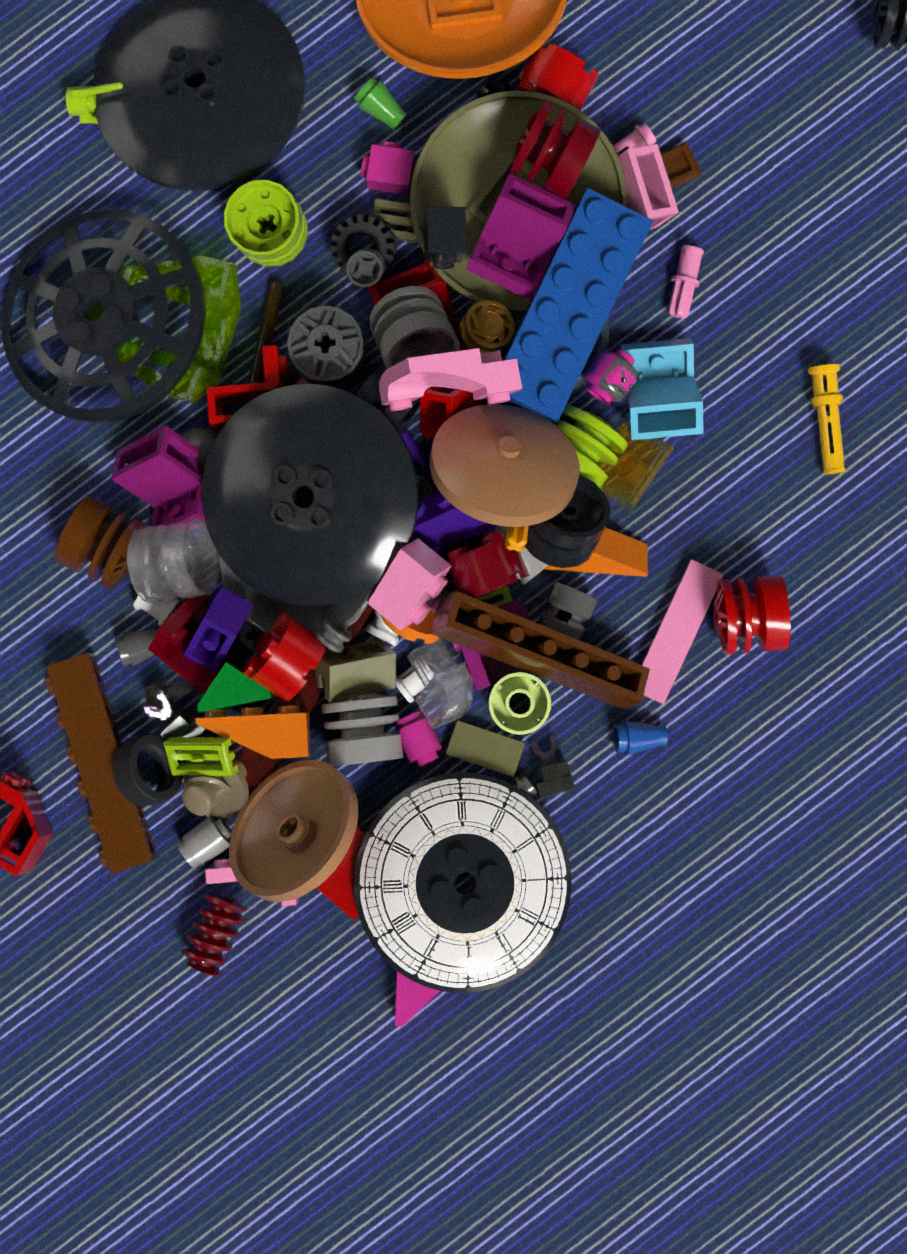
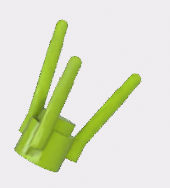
(82, 100)

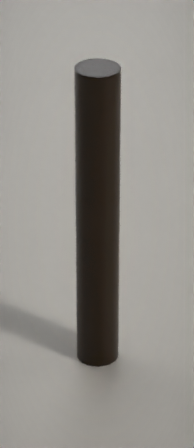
(266, 331)

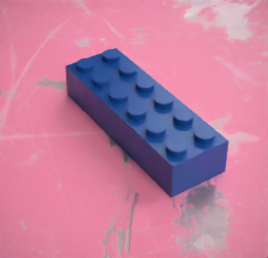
(574, 301)

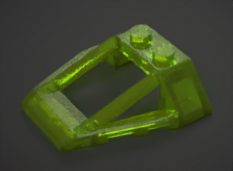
(222, 315)

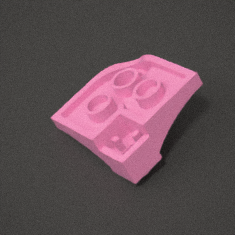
(464, 370)

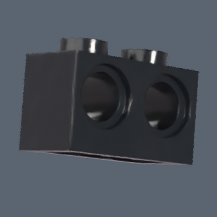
(444, 236)

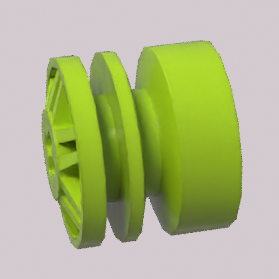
(267, 203)
(592, 442)

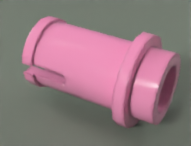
(640, 137)

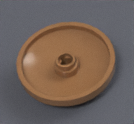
(504, 465)
(293, 830)

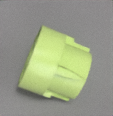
(539, 703)

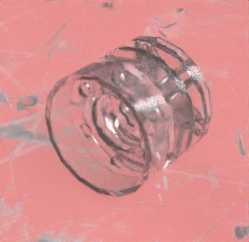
(173, 561)

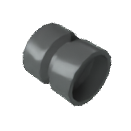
(571, 602)

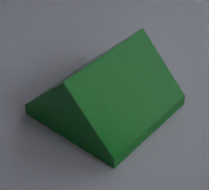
(232, 689)

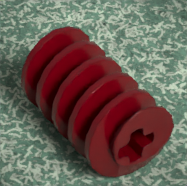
(213, 934)

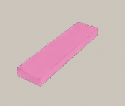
(679, 628)

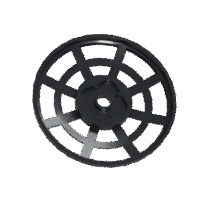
(115, 324)

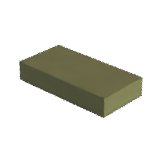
(485, 748)

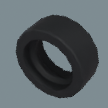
(127, 777)

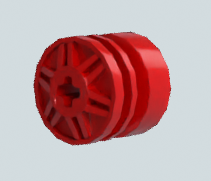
(758, 614)

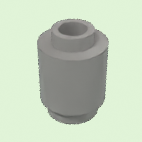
(205, 841)

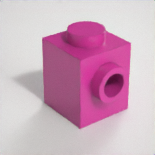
(389, 168)

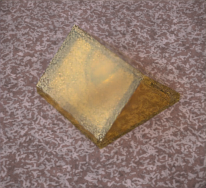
(634, 469)

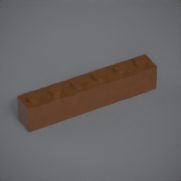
(539, 650)
(93, 743)

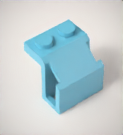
(665, 394)

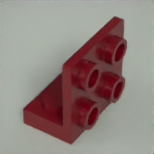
(177, 634)

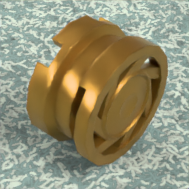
(486, 327)

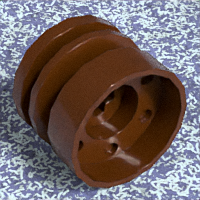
(92, 538)

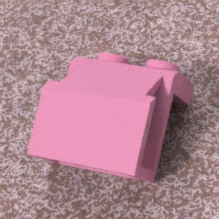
(648, 184)

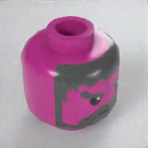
(611, 376)

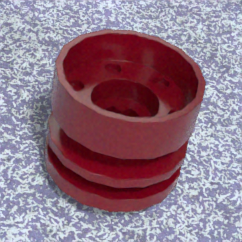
(555, 149)

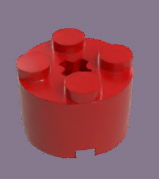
(557, 74)
(284, 657)

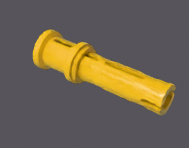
(833, 462)

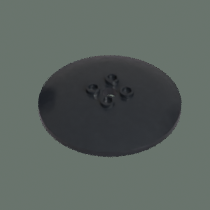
(210, 131)
(359, 483)

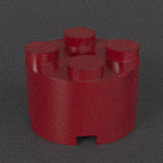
(486, 567)

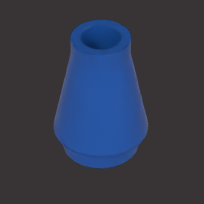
(635, 737)

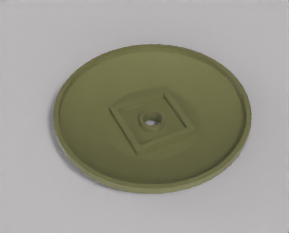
(469, 164)

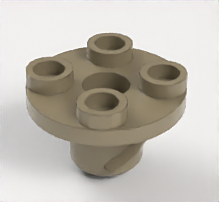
(216, 794)

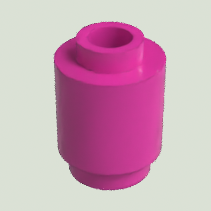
(418, 739)

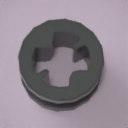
(333, 634)

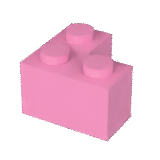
(411, 585)

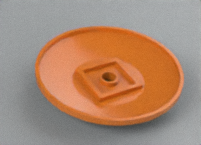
(460, 35)

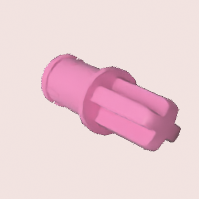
(685, 281)

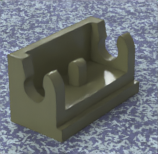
(357, 670)

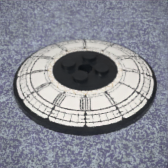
(410, 871)

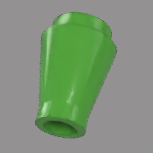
(379, 103)

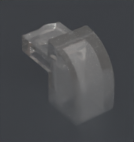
(446, 685)

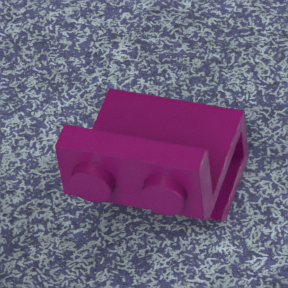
(520, 236)
(163, 475)

